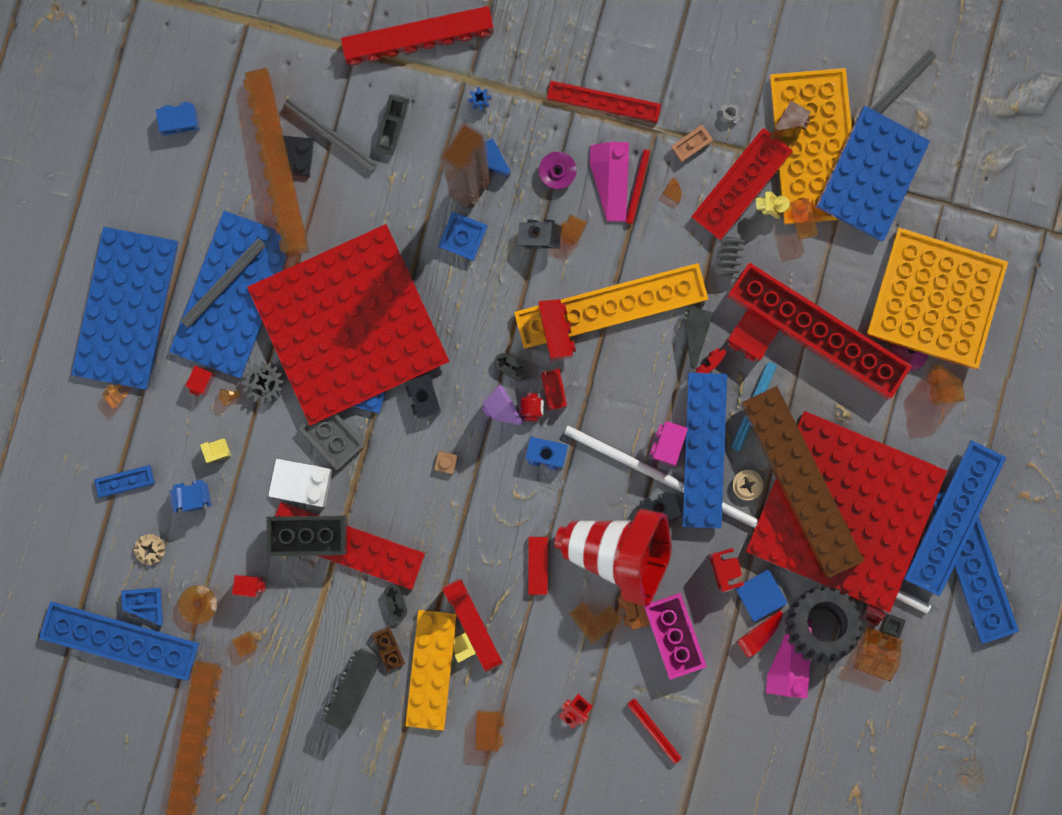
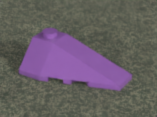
(501, 408)

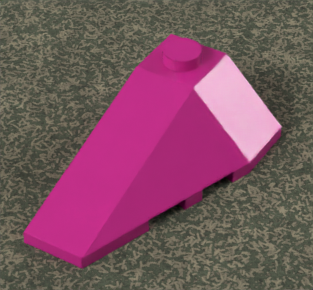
(789, 671)

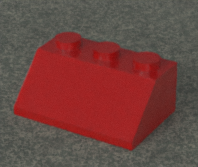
(556, 329)

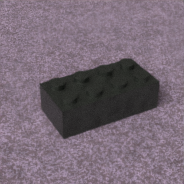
(306, 535)
(352, 690)

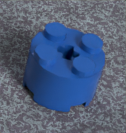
(190, 497)

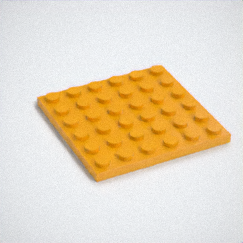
(937, 298)

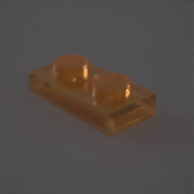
(803, 219)

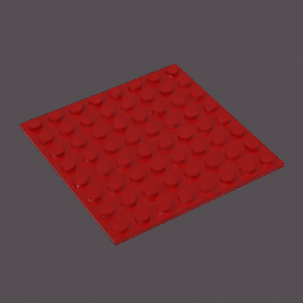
(348, 324)
(881, 498)

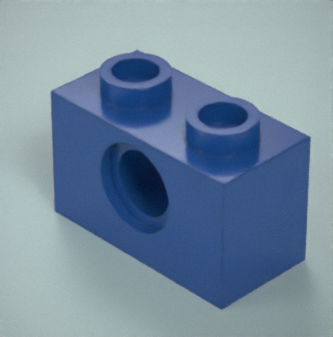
(558, 452)

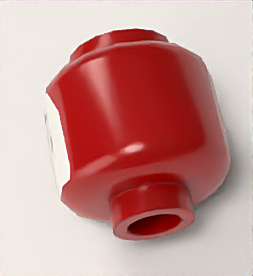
(531, 407)

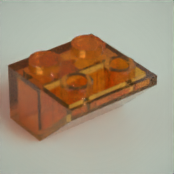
(945, 387)
(878, 654)

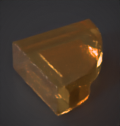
(673, 191)

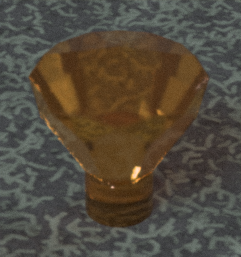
(227, 396)

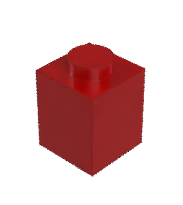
(199, 381)

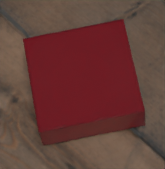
(873, 615)

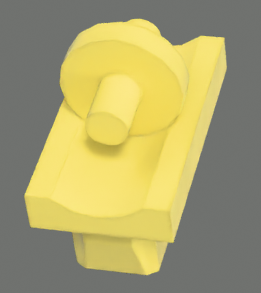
(772, 204)

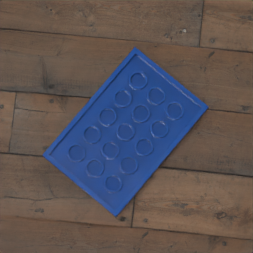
(873, 173)

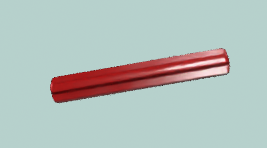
(654, 731)

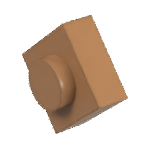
(446, 462)

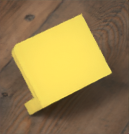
(215, 451)
(463, 647)

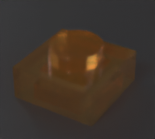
(244, 643)

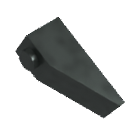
(696, 329)

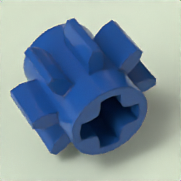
(481, 104)

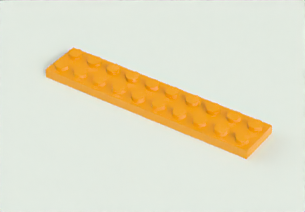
(620, 303)

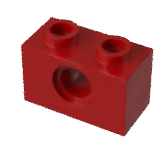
(248, 586)

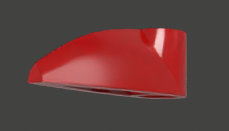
(757, 637)

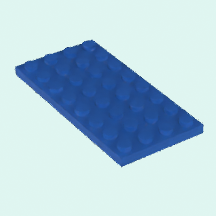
(125, 308)
(231, 324)

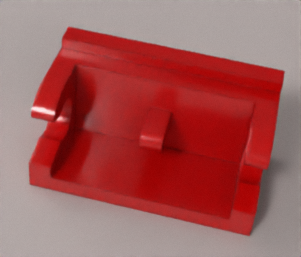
(553, 389)

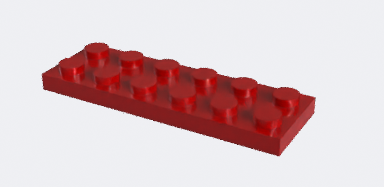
(741, 184)

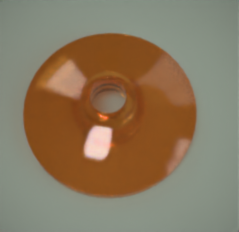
(188, 608)

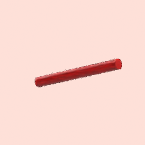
(638, 186)

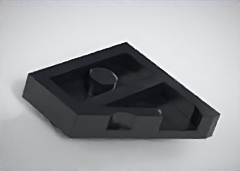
(300, 154)

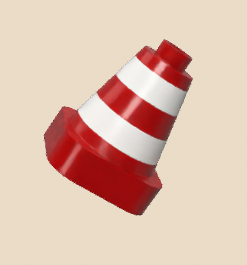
(622, 552)

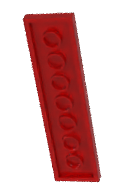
(371, 553)

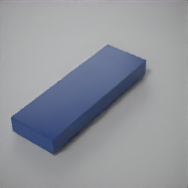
(124, 481)

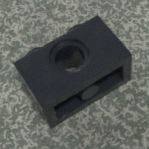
(548, 239)
(419, 385)
(668, 502)

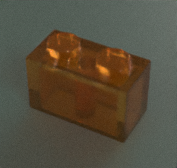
(488, 730)

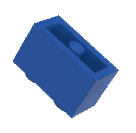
(177, 118)

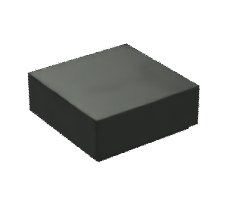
(893, 625)

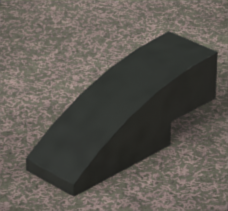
(392, 124)

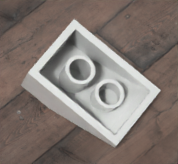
(300, 483)

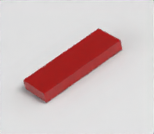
(538, 566)

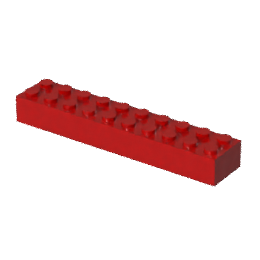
(819, 331)

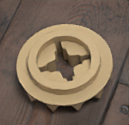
(751, 476)
(151, 558)

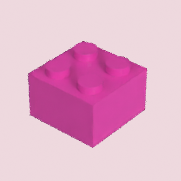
(669, 443)

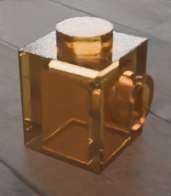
(572, 230)

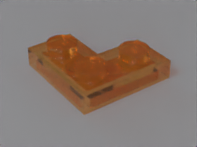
(593, 626)

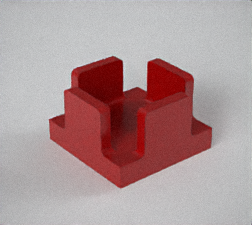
(725, 570)

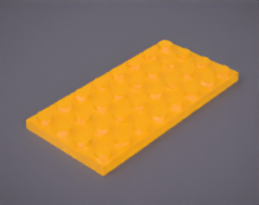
(821, 142)

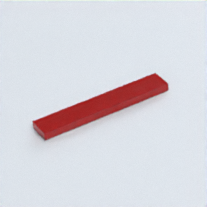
(603, 102)

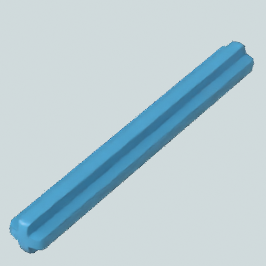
(761, 387)

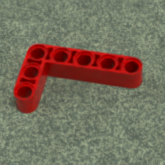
(473, 625)

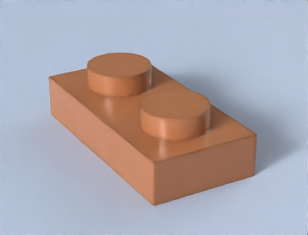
(691, 143)

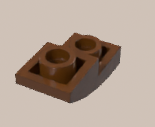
(388, 648)

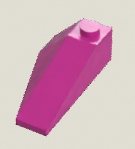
(610, 172)

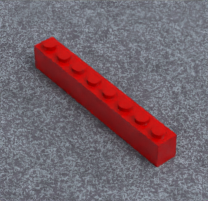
(417, 35)

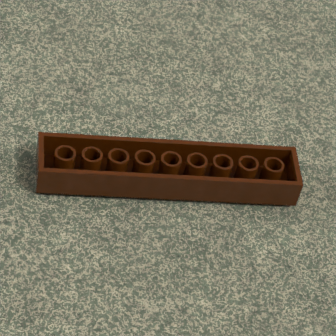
(466, 166)
(801, 482)

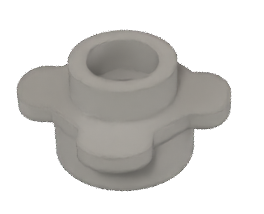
(730, 108)

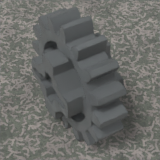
(254, 386)

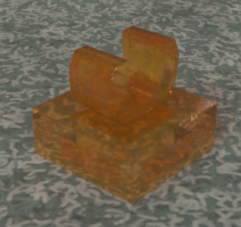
(113, 397)

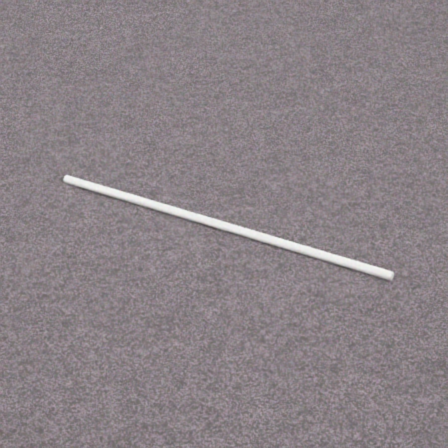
(678, 485)

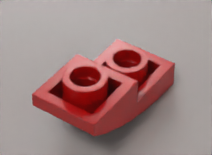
(714, 359)

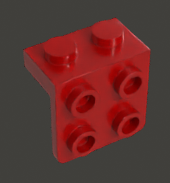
(752, 336)

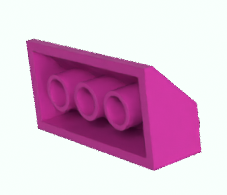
(675, 636)

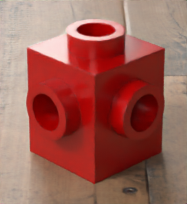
(575, 711)

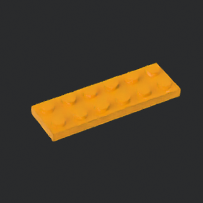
(431, 670)

